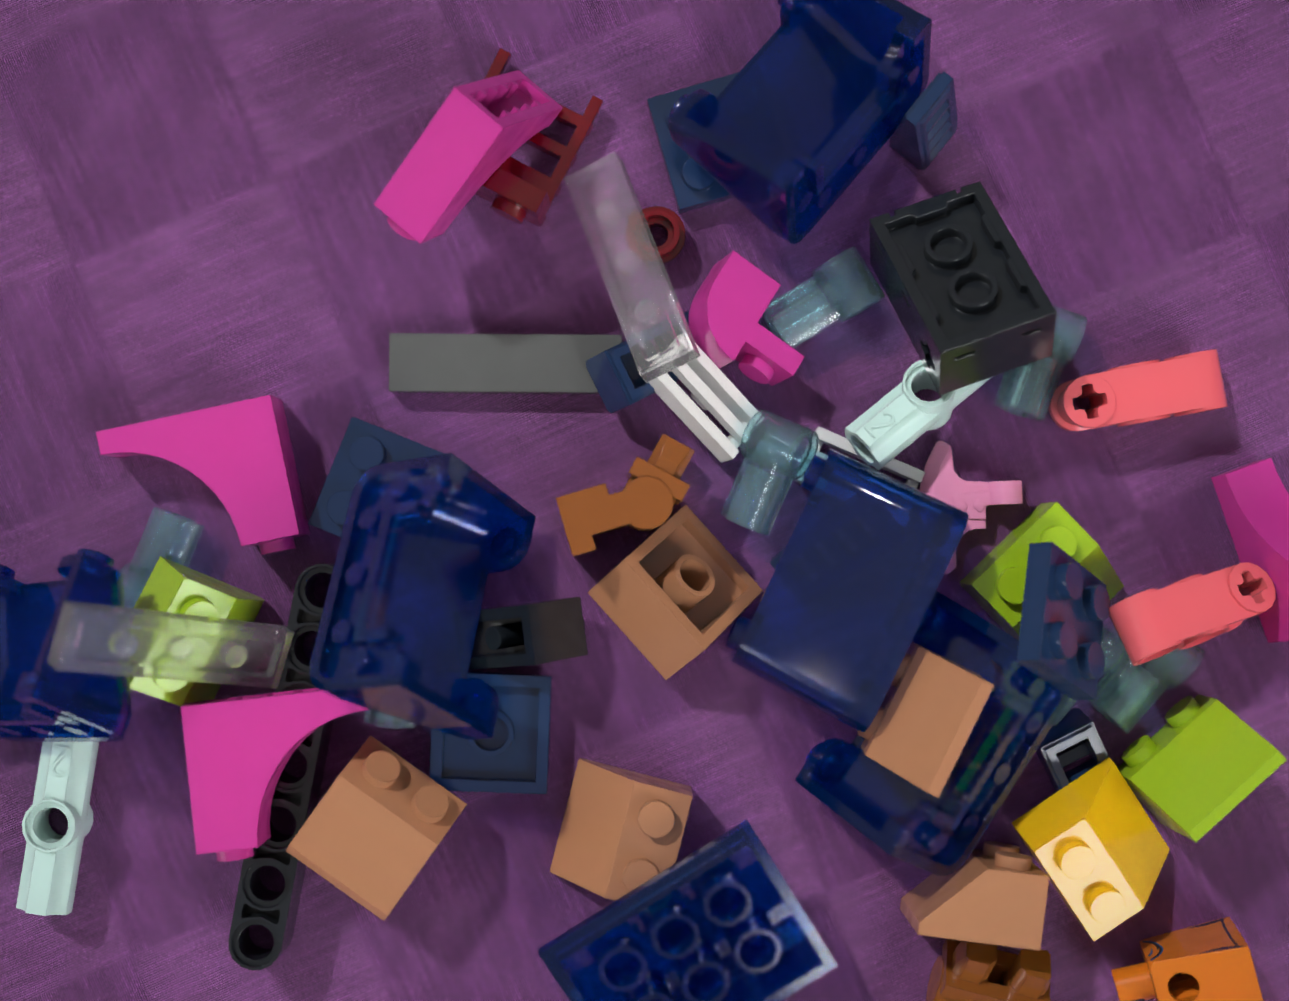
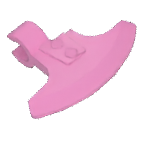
(970, 496)

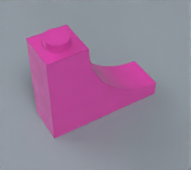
(461, 150)
(239, 454)
(1258, 522)
(237, 758)

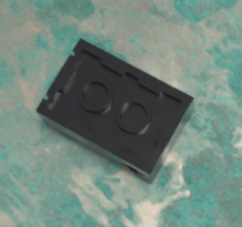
(961, 288)

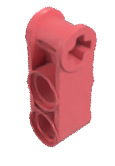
(1142, 392)
(1190, 610)

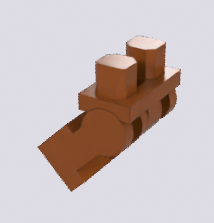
(641, 505)
(986, 974)

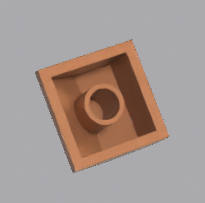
(675, 592)
(926, 718)
(376, 827)
(619, 828)
(988, 900)

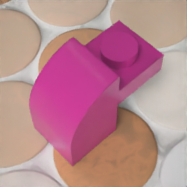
(727, 325)

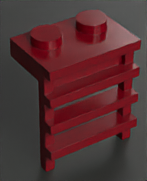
(522, 191)

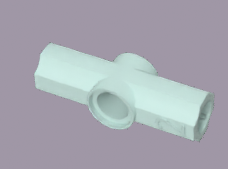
(902, 417)
(49, 858)

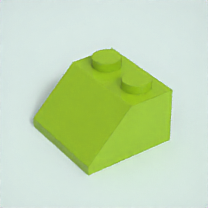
(1000, 577)
(189, 592)
(1198, 765)

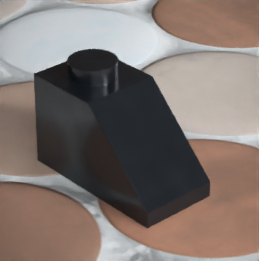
(529, 634)

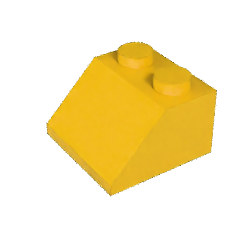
(1096, 848)

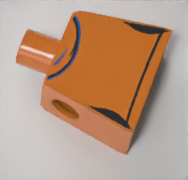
(1211, 965)

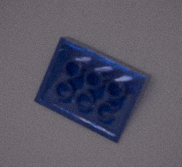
(697, 932)

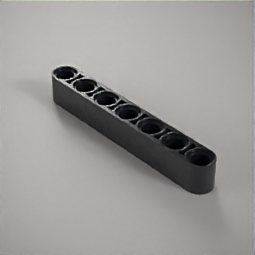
(298, 794)

